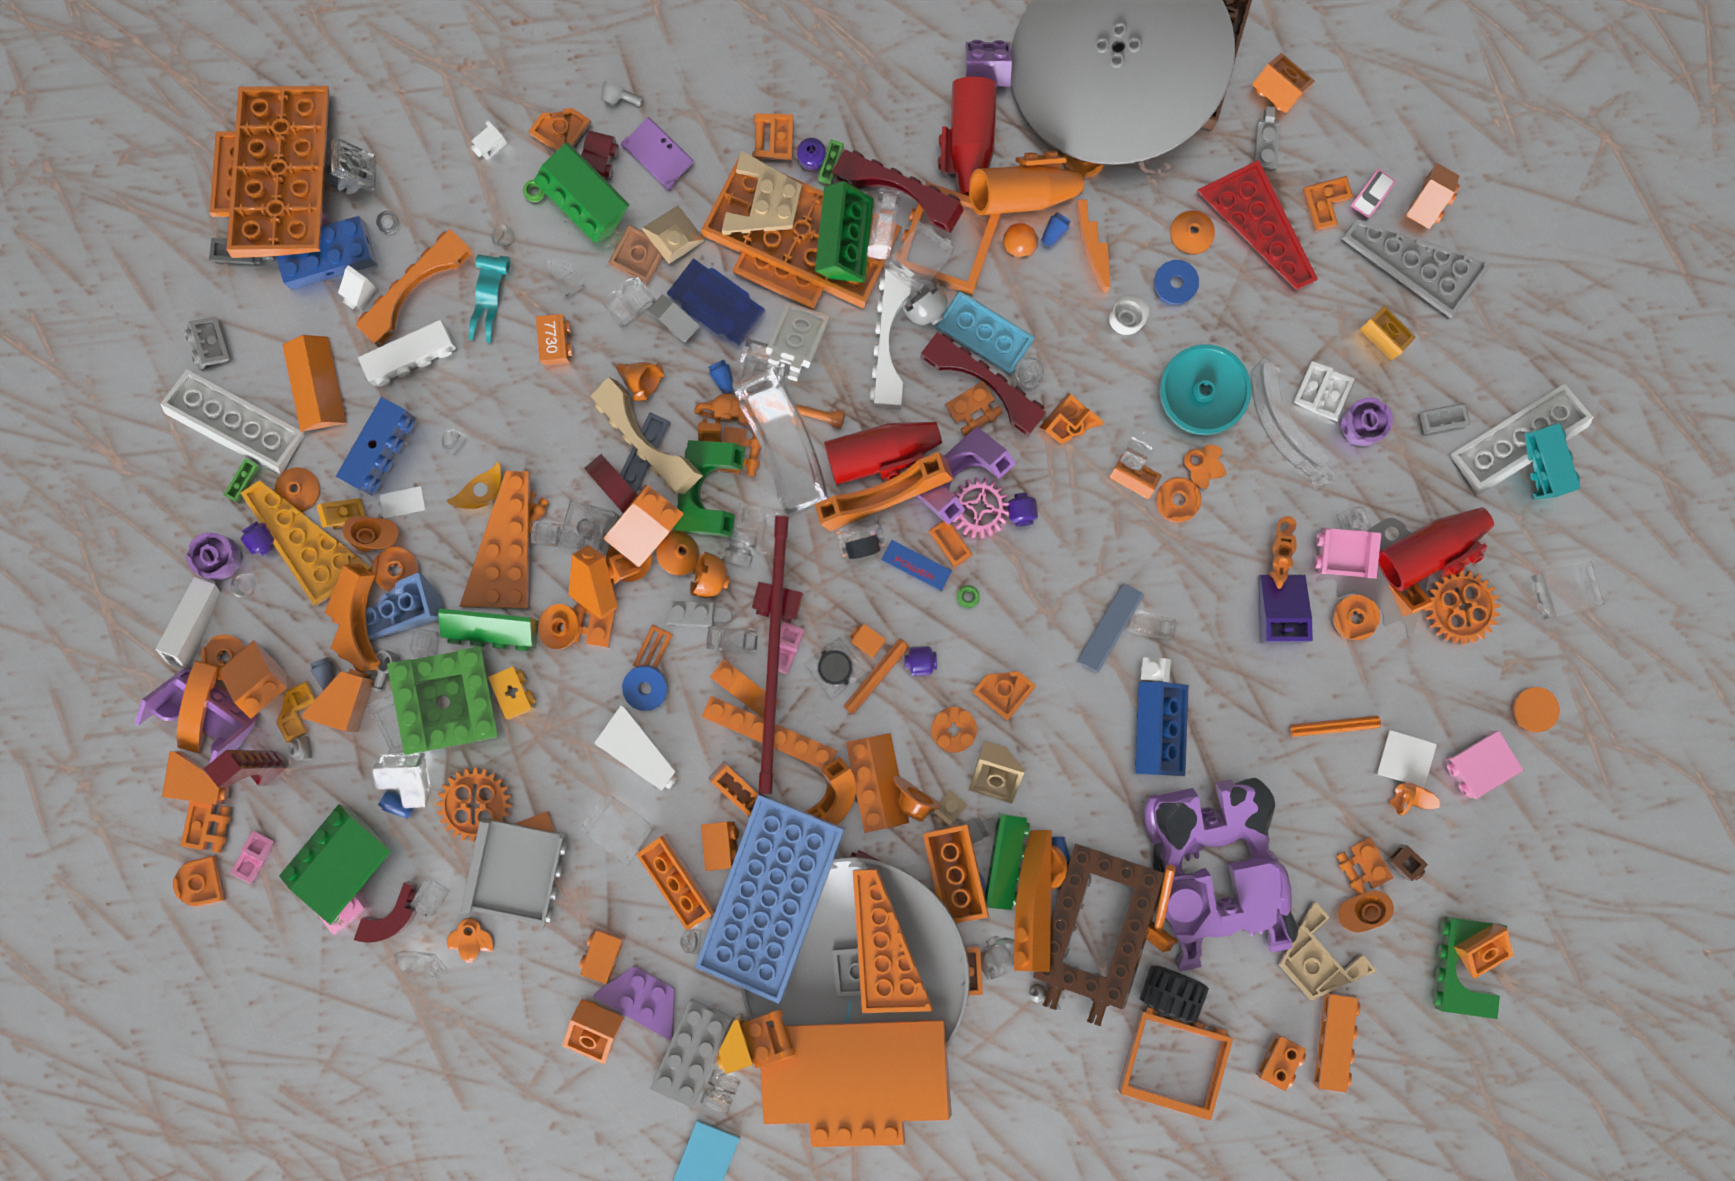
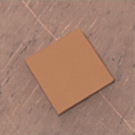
(636, 255)

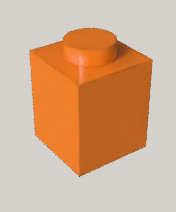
(867, 640)

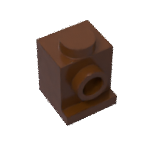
(1416, 866)

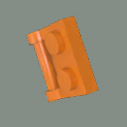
(780, 136)
(761, 1040)

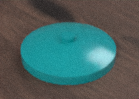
(1205, 389)

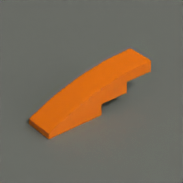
(1095, 252)

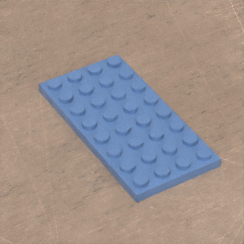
(769, 898)

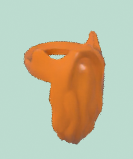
(1413, 796)

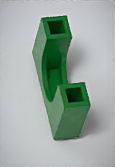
(706, 458)
(1450, 993)

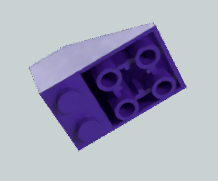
(1285, 611)

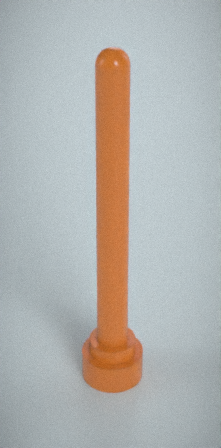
(834, 418)

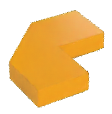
(289, 719)

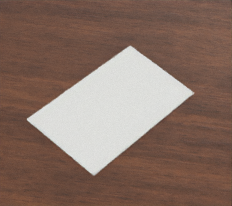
(402, 502)

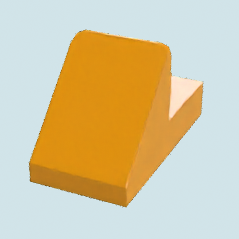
(338, 512)

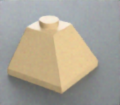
(673, 234)
(996, 773)

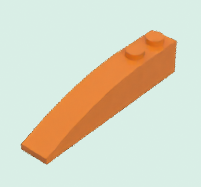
(734, 787)
(1034, 905)

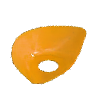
(468, 500)

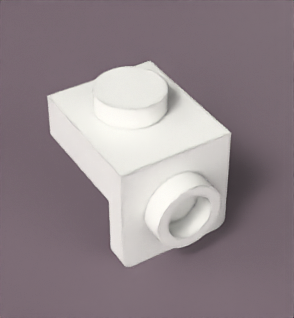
(1155, 669)

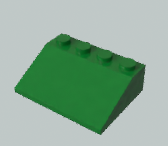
(335, 863)

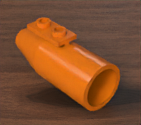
(1026, 187)

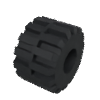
(1174, 994)

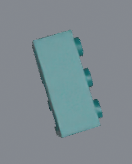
(1551, 462)

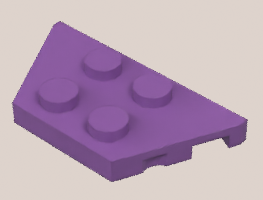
(642, 999)

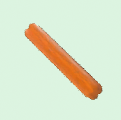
(876, 676)
(1335, 726)

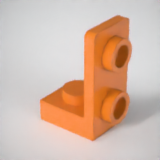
(620, 568)

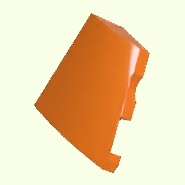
(1069, 419)

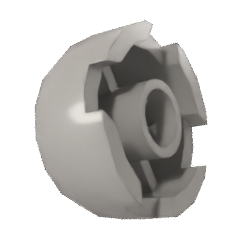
(927, 306)

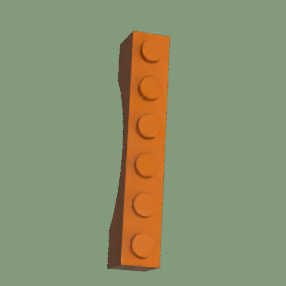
(444, 255)
(850, 507)
(784, 739)

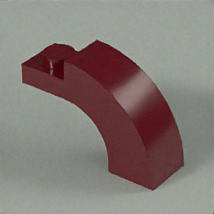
(376, 929)

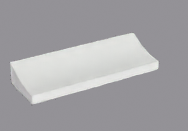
(232, 422)
(1504, 449)

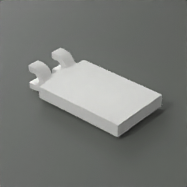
(796, 338)

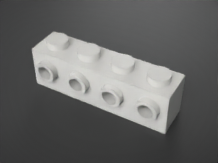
(407, 353)

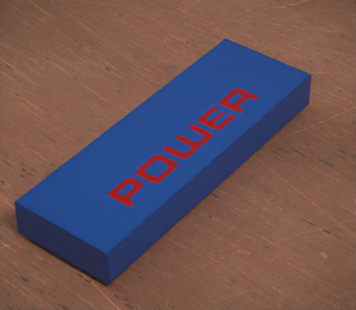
(916, 565)

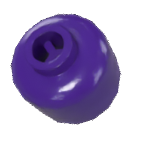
(811, 153)
(1022, 510)
(258, 538)
(921, 661)

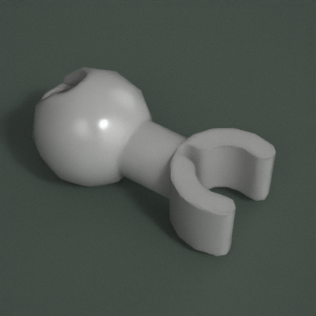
(1040, 993)

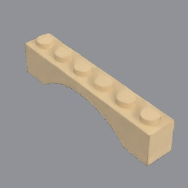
(617, 404)

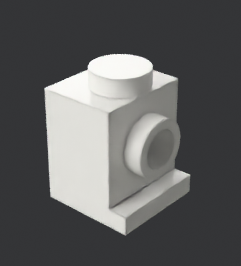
(487, 141)

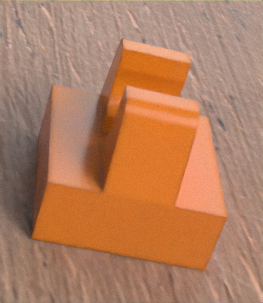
(709, 431)

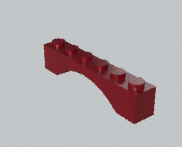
(860, 172)
(946, 356)
(239, 764)

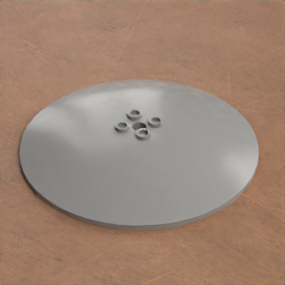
(1125, 102)
(823, 972)

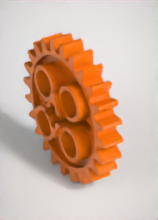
(1481, 600)
(453, 802)

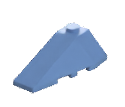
(406, 606)

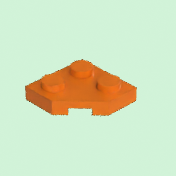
(560, 127)
(1004, 692)

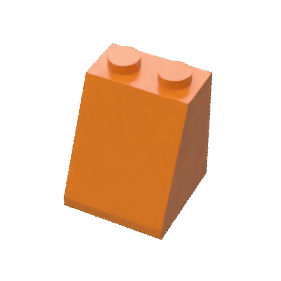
(253, 679)
(342, 701)

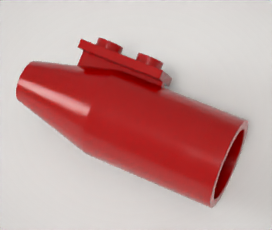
(972, 133)
(881, 450)
(1442, 544)

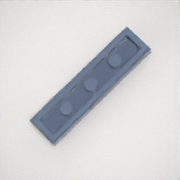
(636, 468)
(1110, 628)

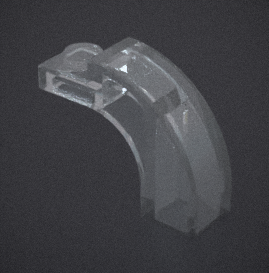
(884, 223)

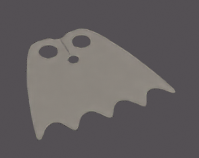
(1378, 589)

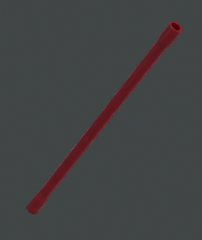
(766, 772)

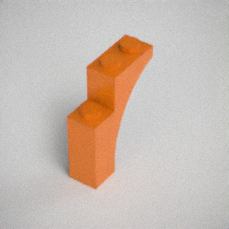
(348, 610)

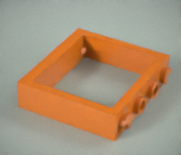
(948, 281)
(1202, 1111)

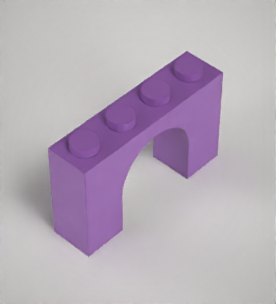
(973, 450)

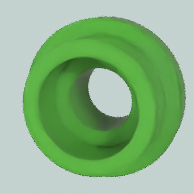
(527, 191)
(968, 589)

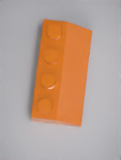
(877, 795)
(956, 872)

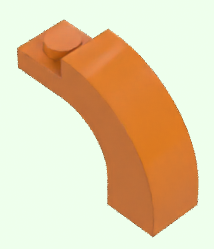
(839, 792)

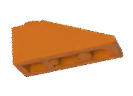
(740, 687)

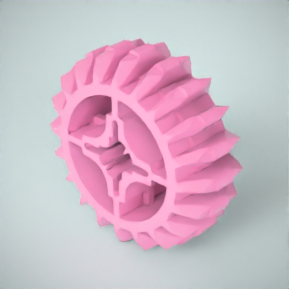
(989, 509)

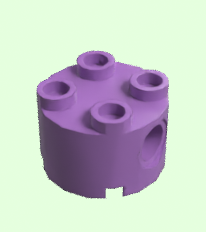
(1366, 421)
(213, 556)

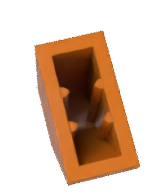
(591, 582)
(188, 781)

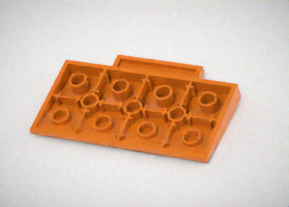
(272, 171)
(787, 257)
(859, 1080)

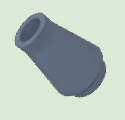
(323, 672)

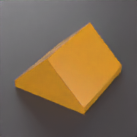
(1387, 333)

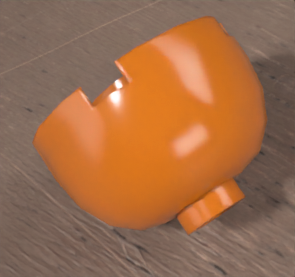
(709, 576)

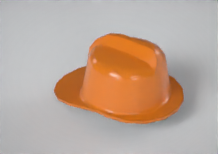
(370, 533)
(913, 801)
(1366, 911)

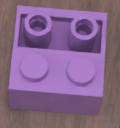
(989, 61)

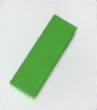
(833, 154)
(242, 480)

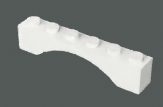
(888, 384)

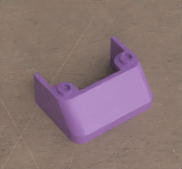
(222, 720)

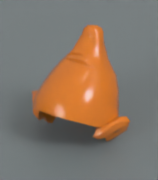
(641, 378)

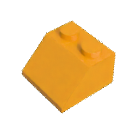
(735, 1051)

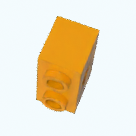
(501, 685)

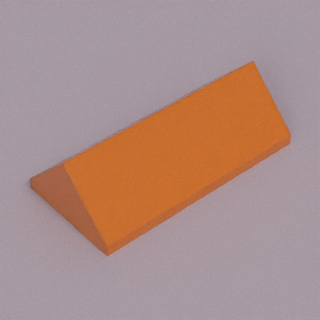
(313, 382)
(676, 882)

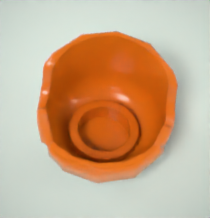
(1020, 240)

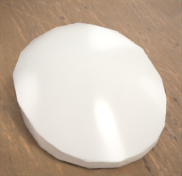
(1129, 315)

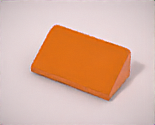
(1139, 482)

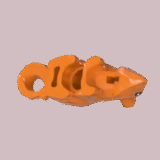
(724, 409)
(1283, 549)

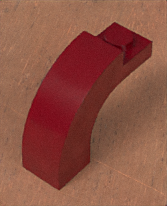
(611, 482)

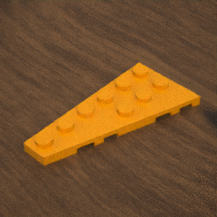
(305, 547)

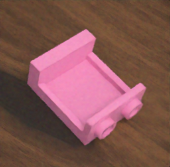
(1347, 552)
(1484, 765)

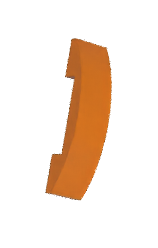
(194, 706)

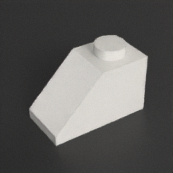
(356, 289)

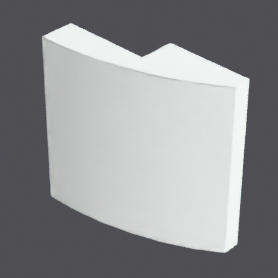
(1324, 391)
(1407, 759)

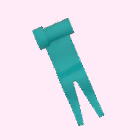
(487, 291)

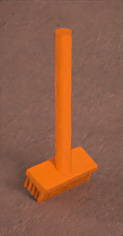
(1157, 935)

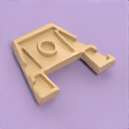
(773, 201)
(1313, 966)

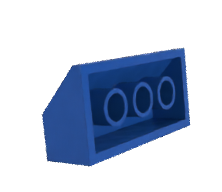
(1162, 728)

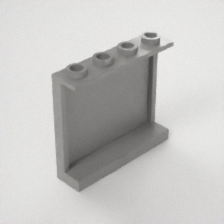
(514, 871)

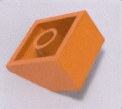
(1282, 83)
(592, 1031)

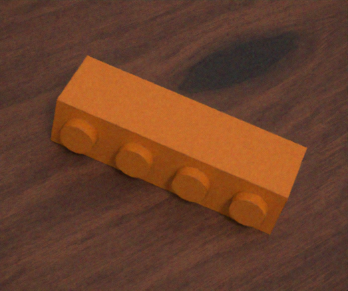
(1336, 1042)

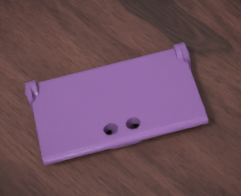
(661, 158)

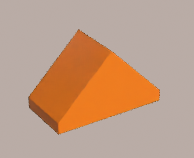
(1411, 599)

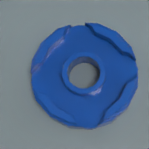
(1179, 269)
(638, 699)

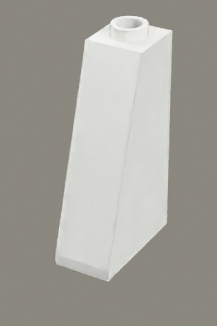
(188, 623)
(634, 748)

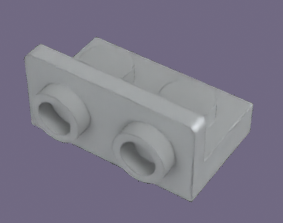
(206, 342)

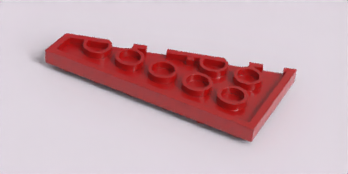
(1256, 214)

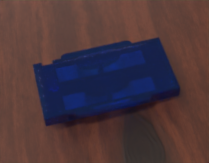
(716, 301)

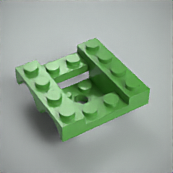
(421, 721)

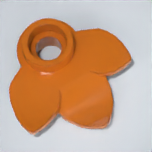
(1208, 466)
(470, 943)

